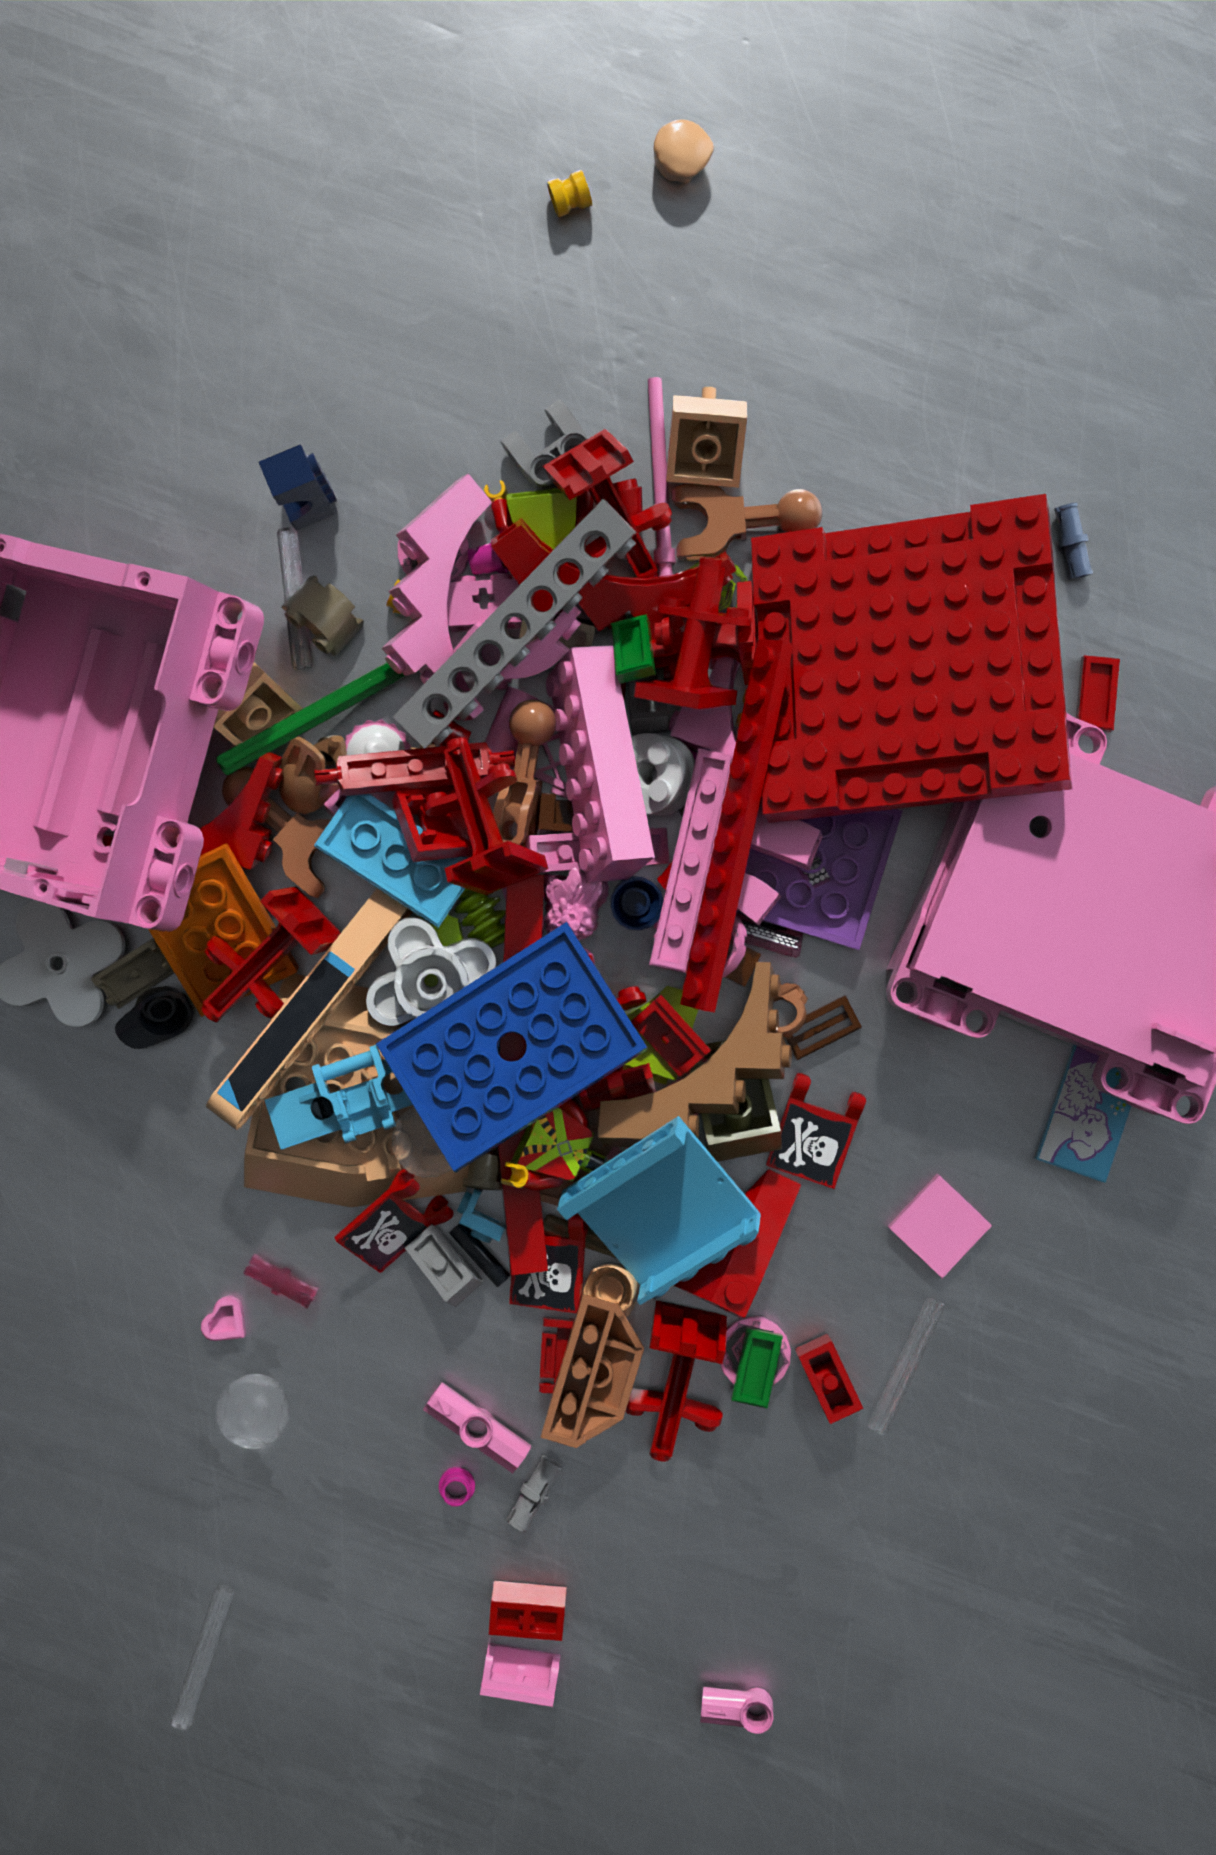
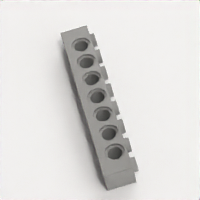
(416, 713)

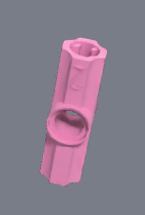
(497, 1442)

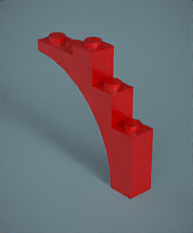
(613, 595)
(240, 821)

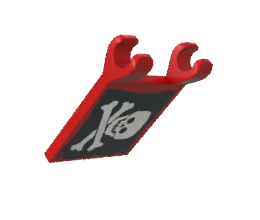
(814, 1137)
(391, 1223)
(562, 1284)

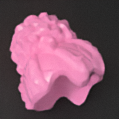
(574, 902)

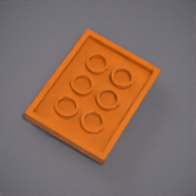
(223, 907)

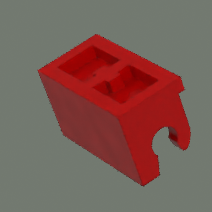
(670, 1035)
(527, 1611)

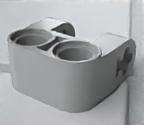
(524, 458)

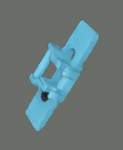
(354, 1110)

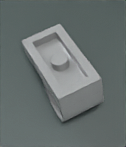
(645, 714)
(443, 1266)

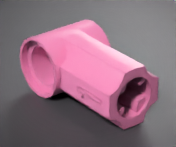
(732, 1707)

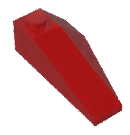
(736, 1278)

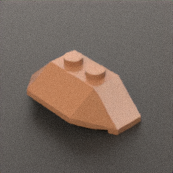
(593, 1374)

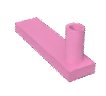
(564, 849)

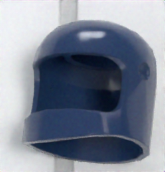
(636, 903)

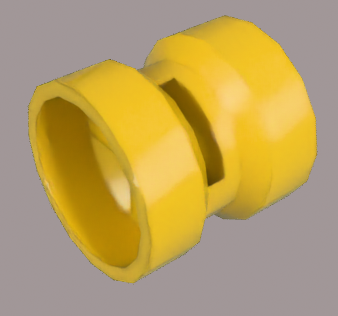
(569, 193)

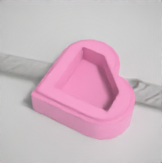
(225, 1321)

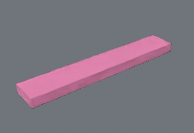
(691, 861)

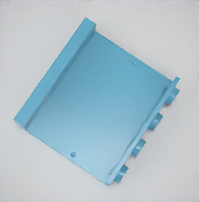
(663, 1208)

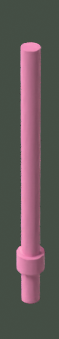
(664, 555)

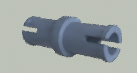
(1073, 540)

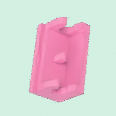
(520, 1674)

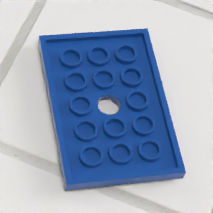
(452, 1056)

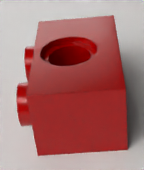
(829, 1378)

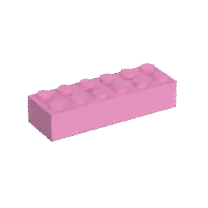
(599, 765)

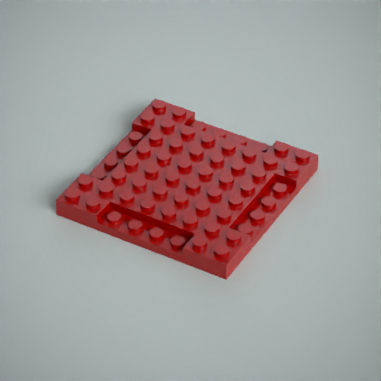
(914, 662)

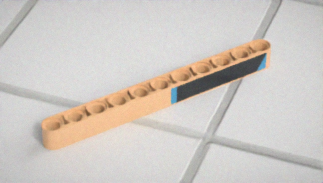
(306, 1010)

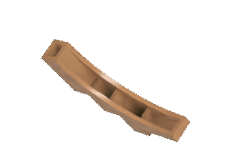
(716, 1085)

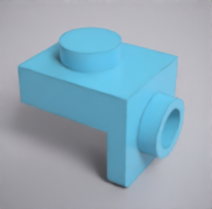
(483, 1226)

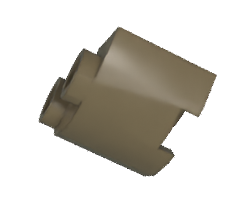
(324, 613)

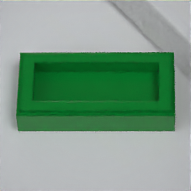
(633, 649)
(756, 1367)

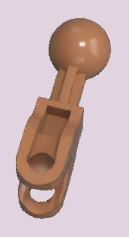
(730, 519)
(531, 725)
(294, 836)

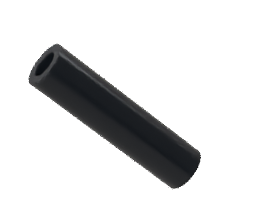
(480, 1255)

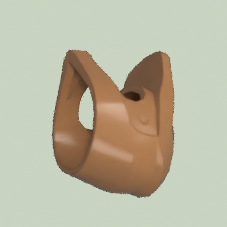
(298, 781)

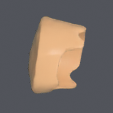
(682, 150)
(613, 1284)

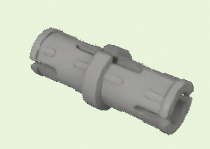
(534, 1493)

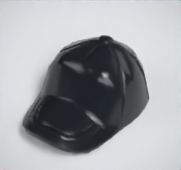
(155, 1018)

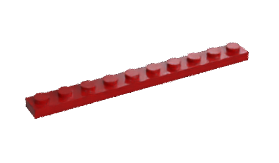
(736, 824)

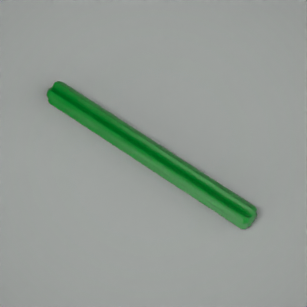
(307, 718)

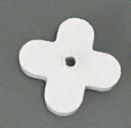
(84, 950)
(416, 954)

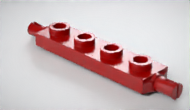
(403, 769)

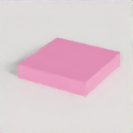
(939, 1225)

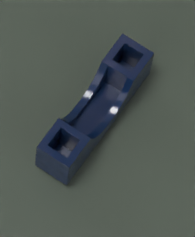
(299, 486)

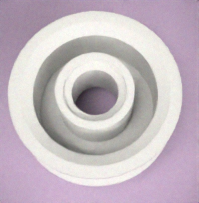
(674, 772)

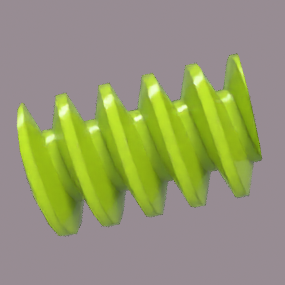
(482, 917)

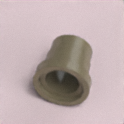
(483, 1173)

